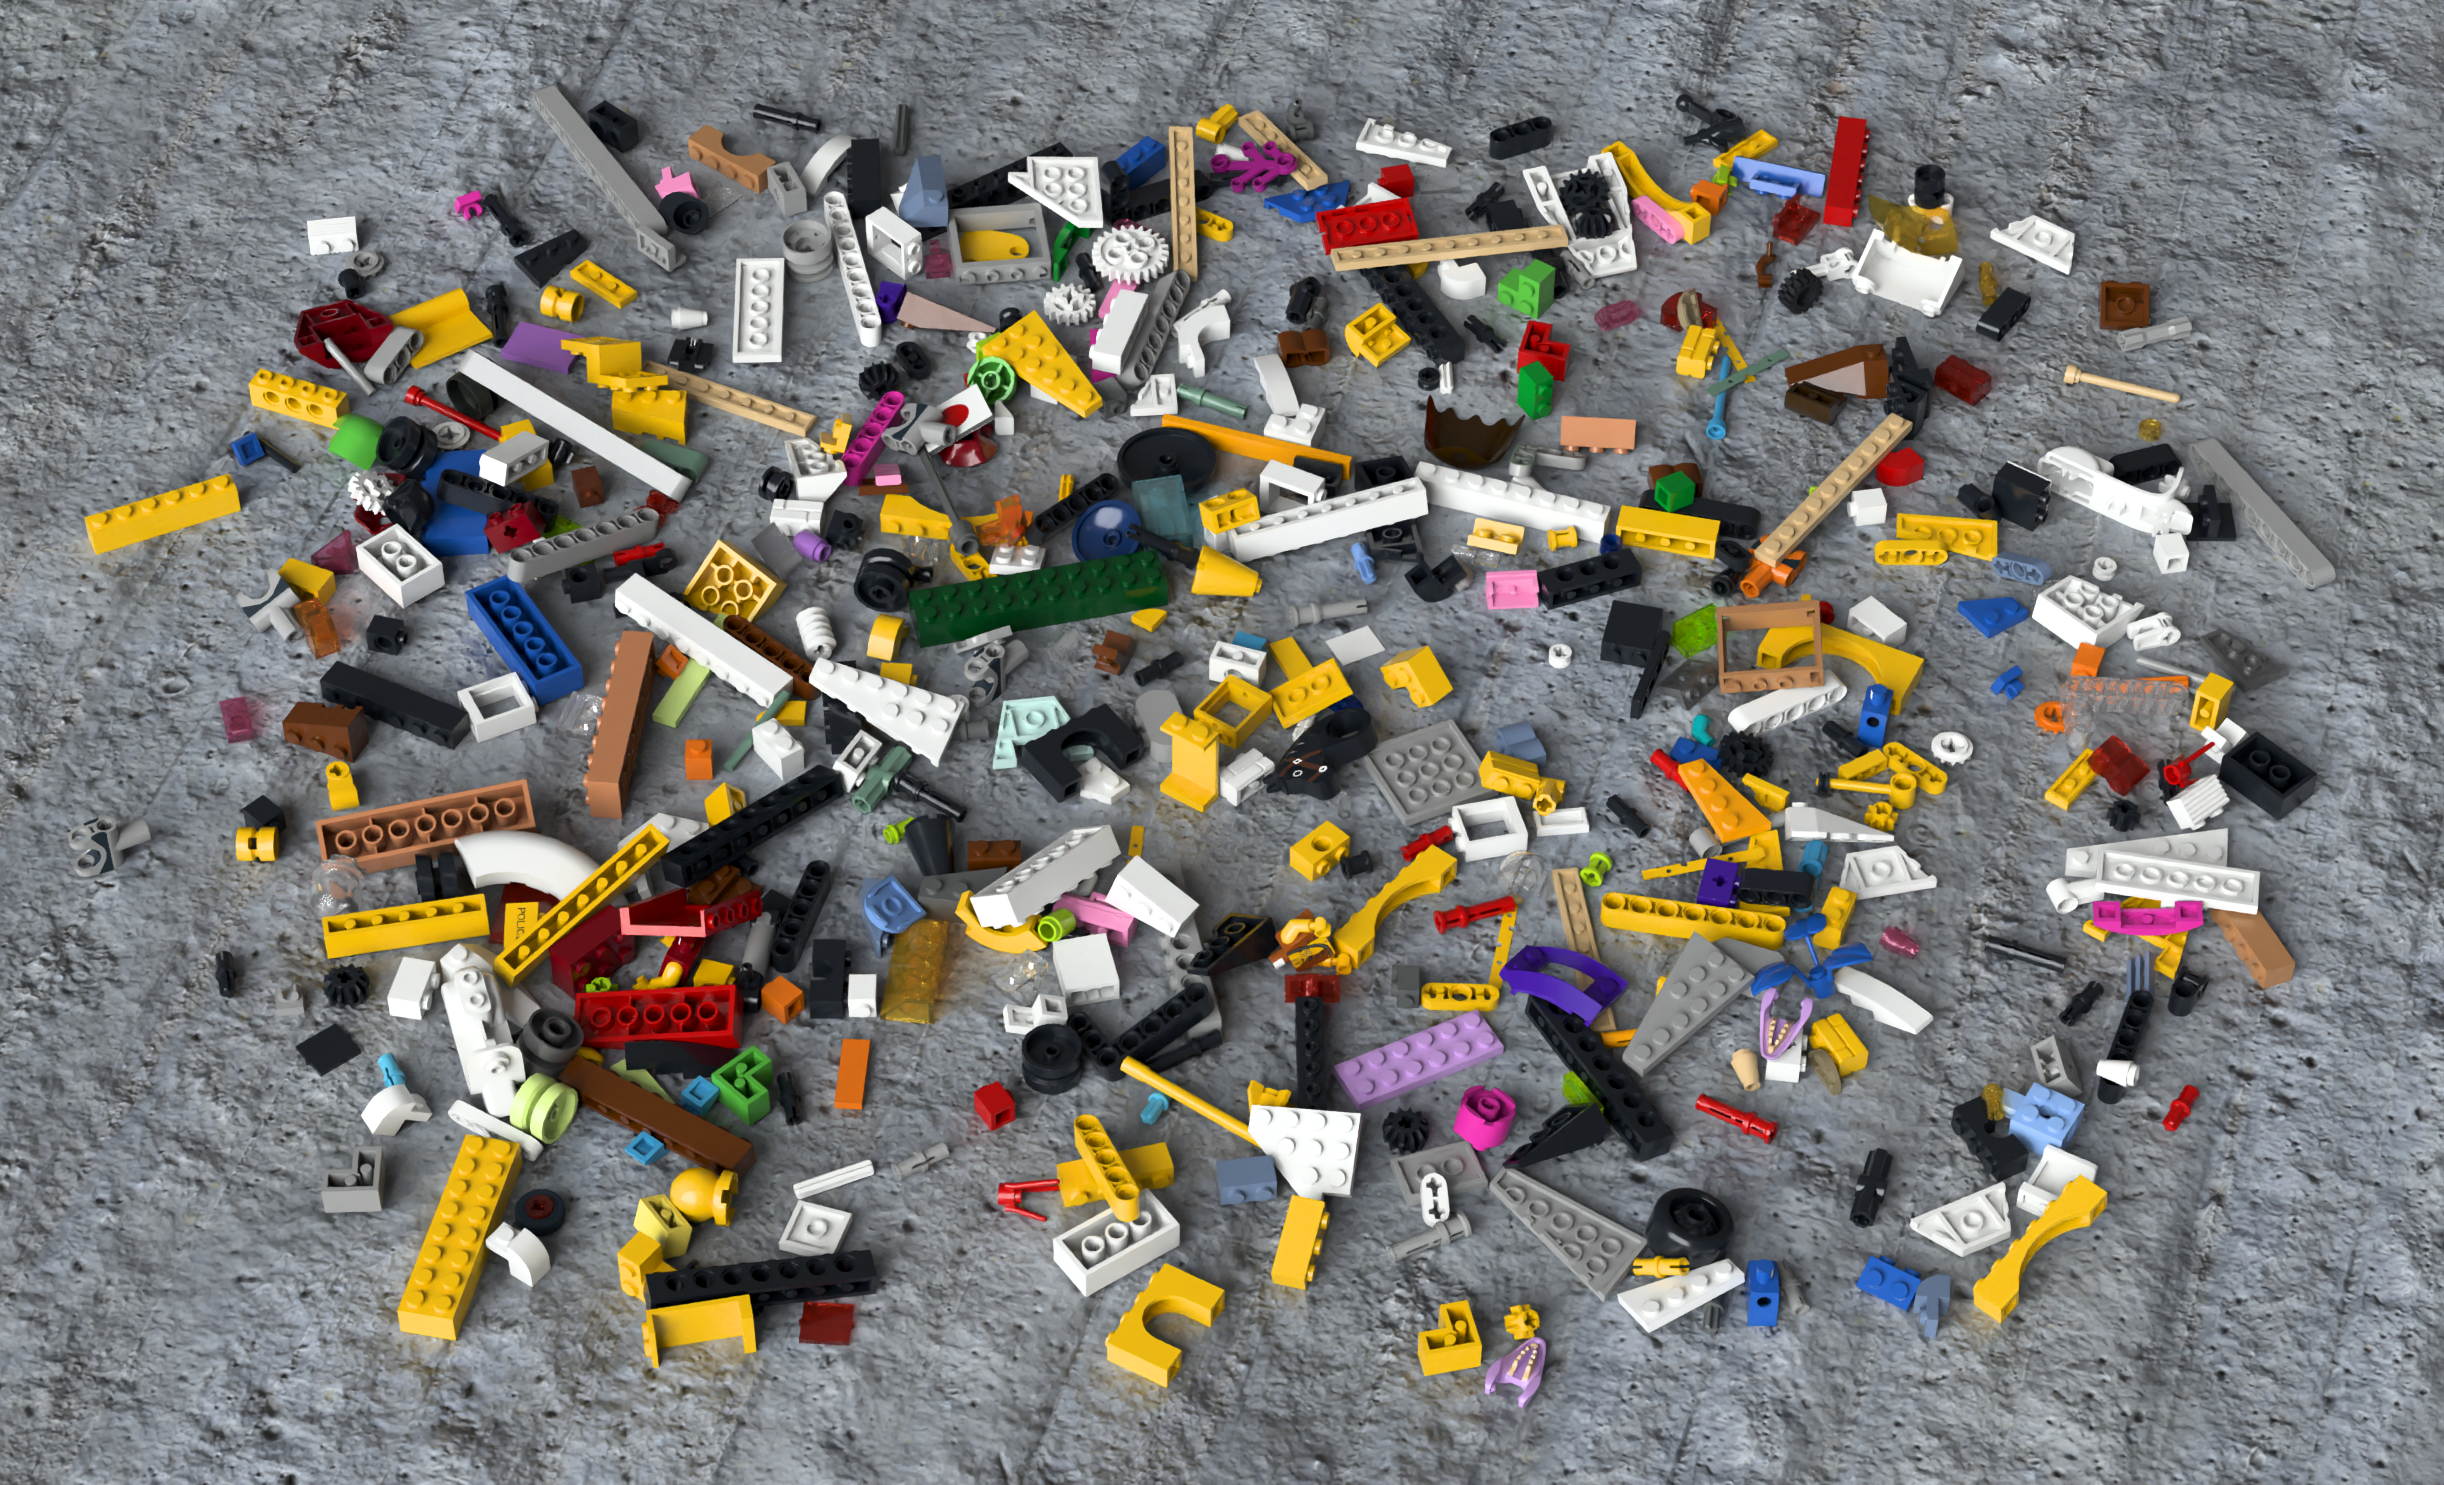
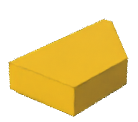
(791, 714)
(1767, 793)

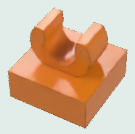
(671, 662)

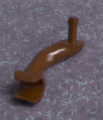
(1764, 279)

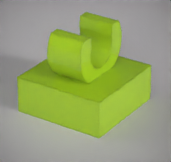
(1721, 177)

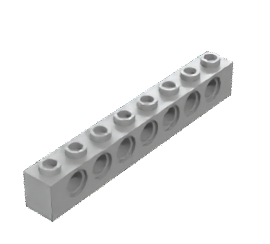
(1181, 952)

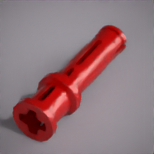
(1462, 915)
(1748, 1122)

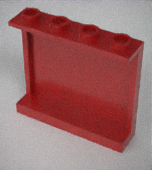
(671, 915)

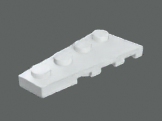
(1677, 1295)

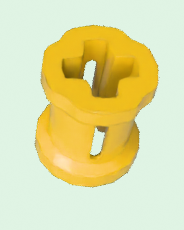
(1562, 538)

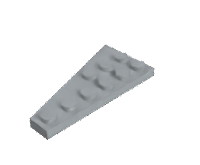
(1693, 994)
(1582, 1239)

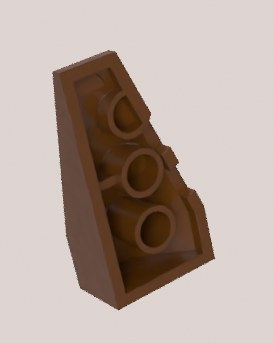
(1853, 371)

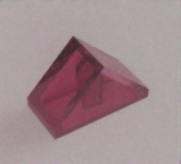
(336, 555)

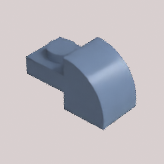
(1931, 1301)

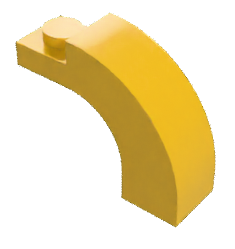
(1004, 939)

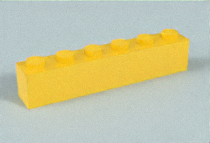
(162, 514)
(405, 926)

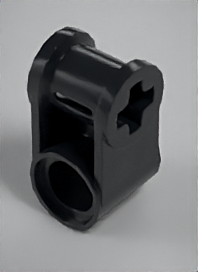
(2186, 991)

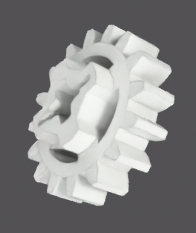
(1069, 304)
(370, 490)

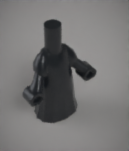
(1719, 134)

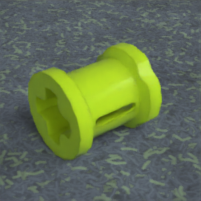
(1596, 869)

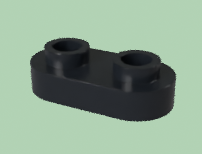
(913, 360)
(1733, 555)

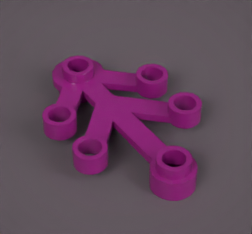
(1283, 164)

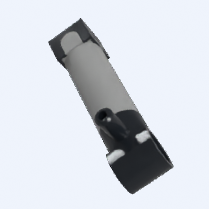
(757, 959)

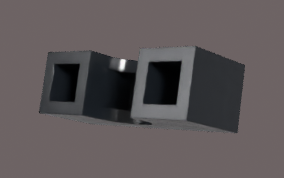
(829, 996)
(1999, 1156)

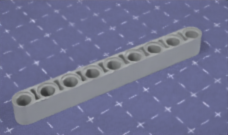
(2261, 513)

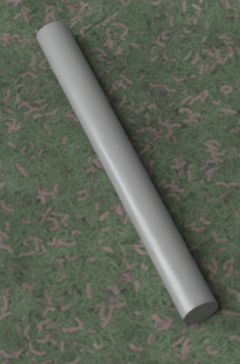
(2173, 670)

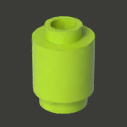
(1056, 925)

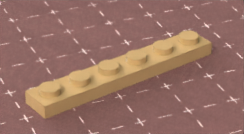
(1263, 130)

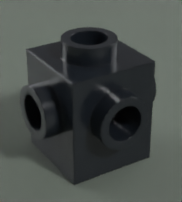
(845, 530)

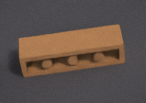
(2256, 946)

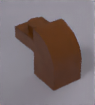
(1114, 653)

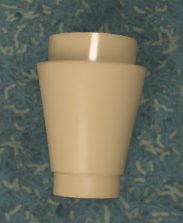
(1746, 1067)

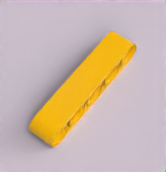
(1107, 1168)

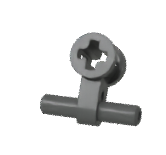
(1298, 127)

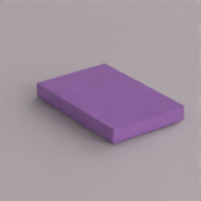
(540, 347)

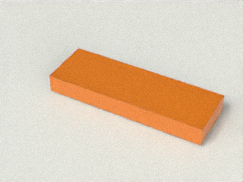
(852, 1074)

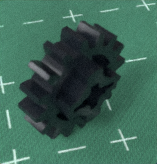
(1591, 185)
(1745, 754)

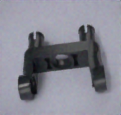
(644, 567)

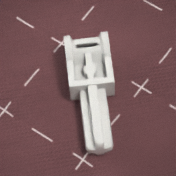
(1835, 265)

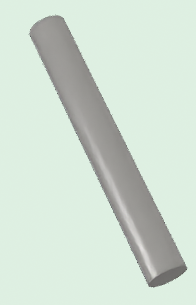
(349, 367)

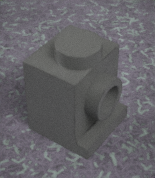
(1405, 985)

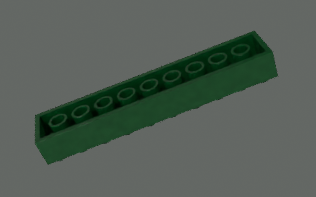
(1038, 598)

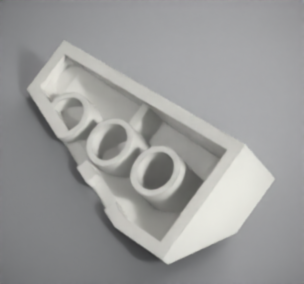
(1812, 823)

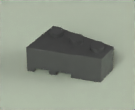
(941, 893)

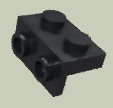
(1326, 469)

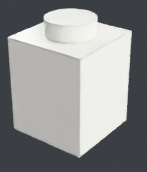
(1867, 507)
(2171, 553)
(862, 995)

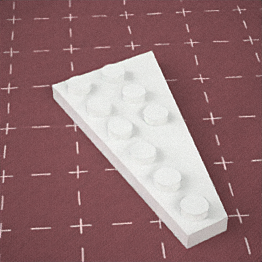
(900, 710)

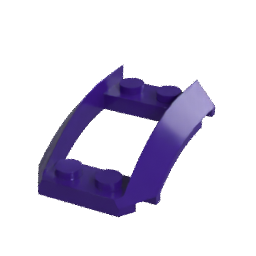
(1525, 977)

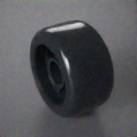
(1690, 1226)

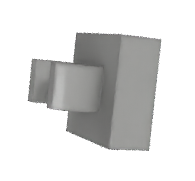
(289, 1000)

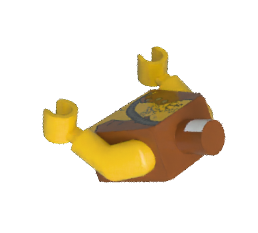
(1306, 945)

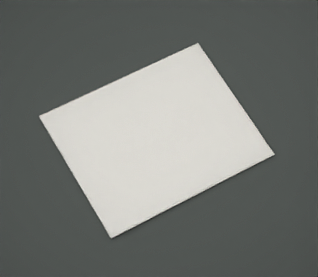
(1355, 645)

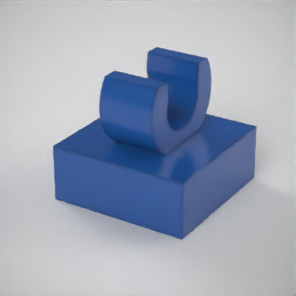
(247, 448)
(2009, 683)

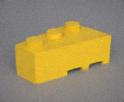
(652, 412)
(1300, 1242)

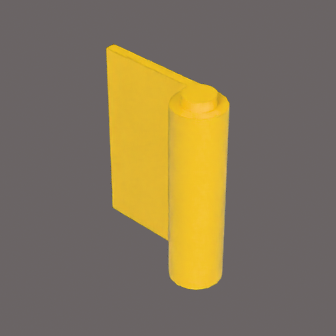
(445, 324)

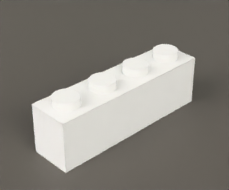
(1119, 331)

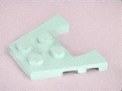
(1027, 721)

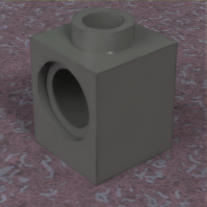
(1112, 396)

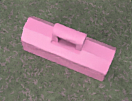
(1100, 917)

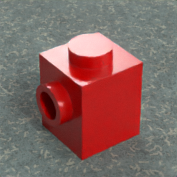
(1397, 180)
(994, 1105)

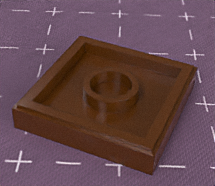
(868, 487)

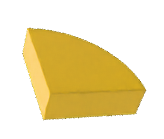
(1417, 269)
(1149, 618)

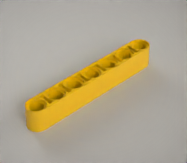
(1684, 918)

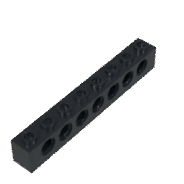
(991, 188)
(1416, 313)
(752, 826)
(1595, 1066)
(767, 1281)

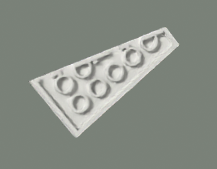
(2199, 847)

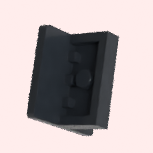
(2211, 519)

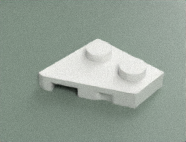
(1156, 397)
(1101, 782)

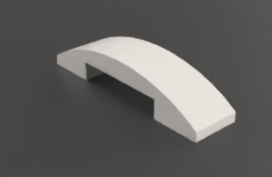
(823, 164)

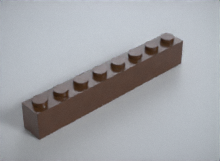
(667, 1122)

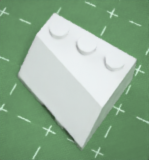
(2083, 613)

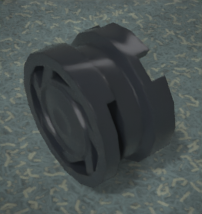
(775, 484)

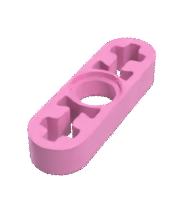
(1657, 219)

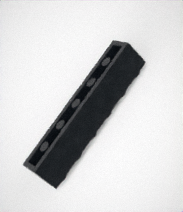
(395, 705)

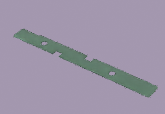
(1751, 370)

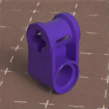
(890, 299)

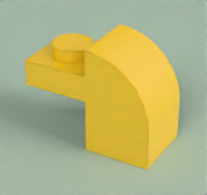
(887, 637)

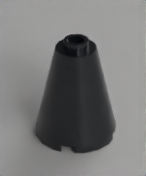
(932, 844)

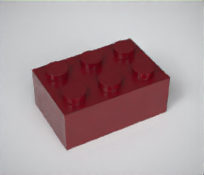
(591, 952)

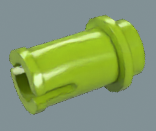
(895, 832)

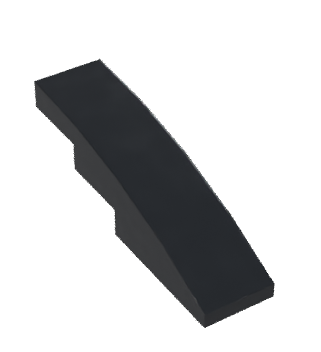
(677, 1057)

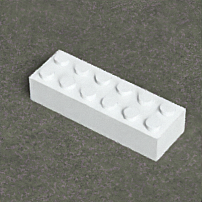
(1045, 876)

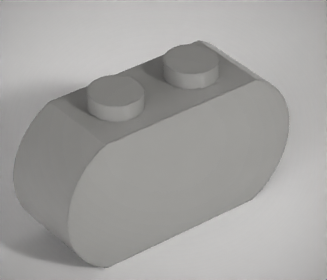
(1150, 713)
(1750, 958)

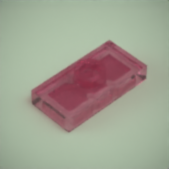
(236, 719)

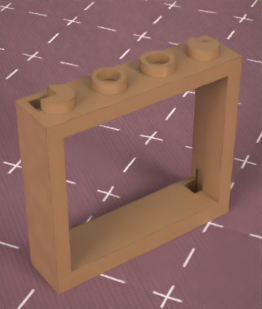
(1769, 616)

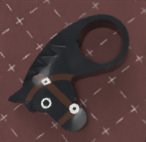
(1320, 748)

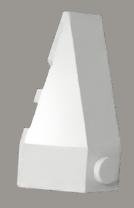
(813, 471)
(516, 1001)

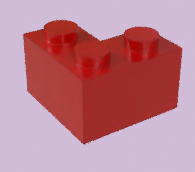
(1538, 347)

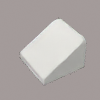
(1003, 420)

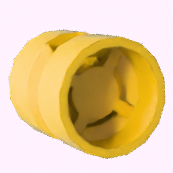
(562, 303)
(267, 843)

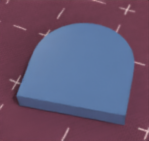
(892, 907)

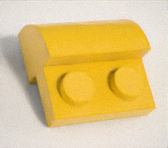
(1376, 335)

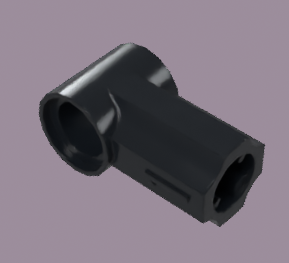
(1301, 298)
(1979, 503)

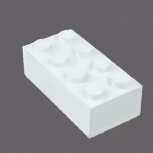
(1110, 1248)

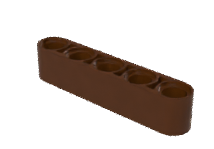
(774, 652)

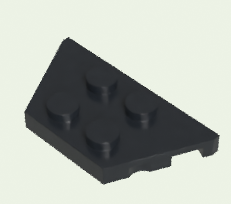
(1396, 542)

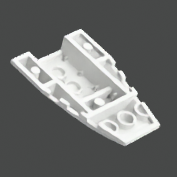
(1600, 256)

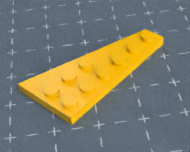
(1044, 364)

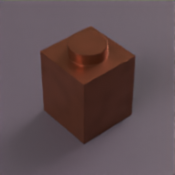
(587, 486)

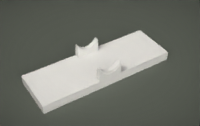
(758, 310)
(2177, 881)

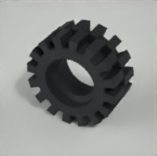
(1800, 291)

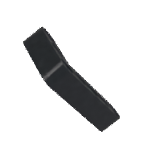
(1142, 202)
(1141, 1034)

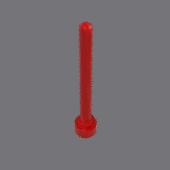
(417, 397)

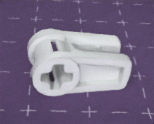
(2152, 632)

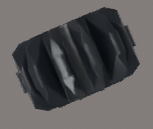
(1595, 222)
(878, 380)
(346, 985)
(1405, 1130)

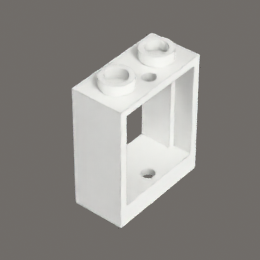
(887, 225)
(1291, 478)
(493, 691)
(1487, 812)

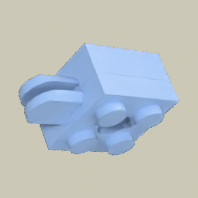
(2030, 1120)

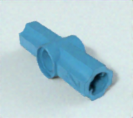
(1813, 863)

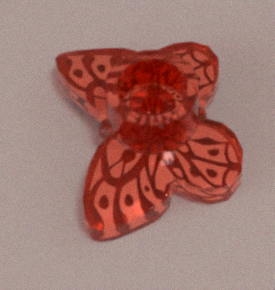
(660, 503)

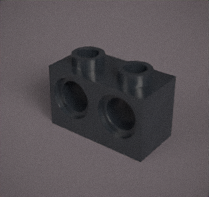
(613, 126)

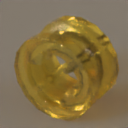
(2149, 430)

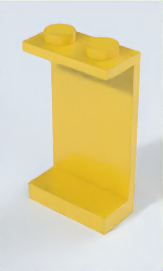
(1193, 762)
(699, 1323)

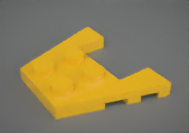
(2172, 944)

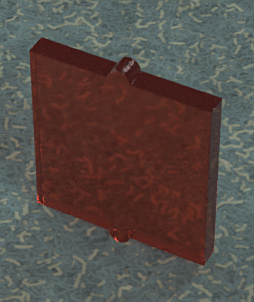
(826, 1323)

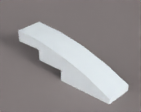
(1277, 385)
(1885, 1002)

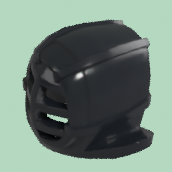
(409, 506)

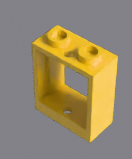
(1242, 694)

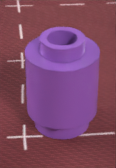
(812, 546)

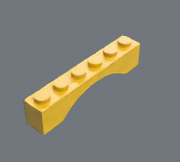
(1690, 214)
(908, 517)
(1425, 875)
(2075, 1208)

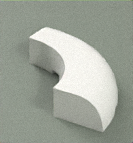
(527, 859)

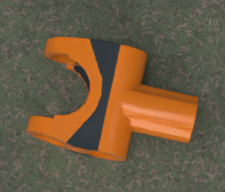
(1763, 574)

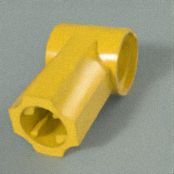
(1215, 127)
(1548, 795)

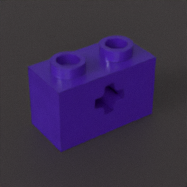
(1718, 884)

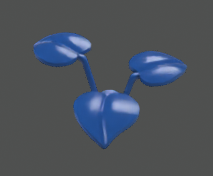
(1820, 978)

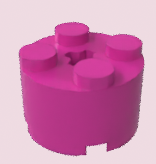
(1484, 1117)

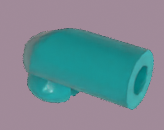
(1699, 729)

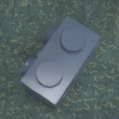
(1246, 1180)

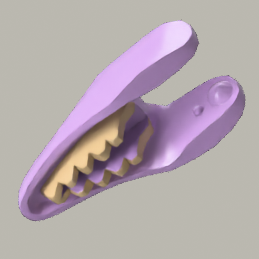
(1775, 1032)
(1521, 1368)

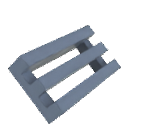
(2135, 976)

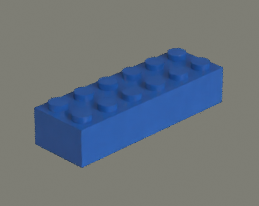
(524, 639)

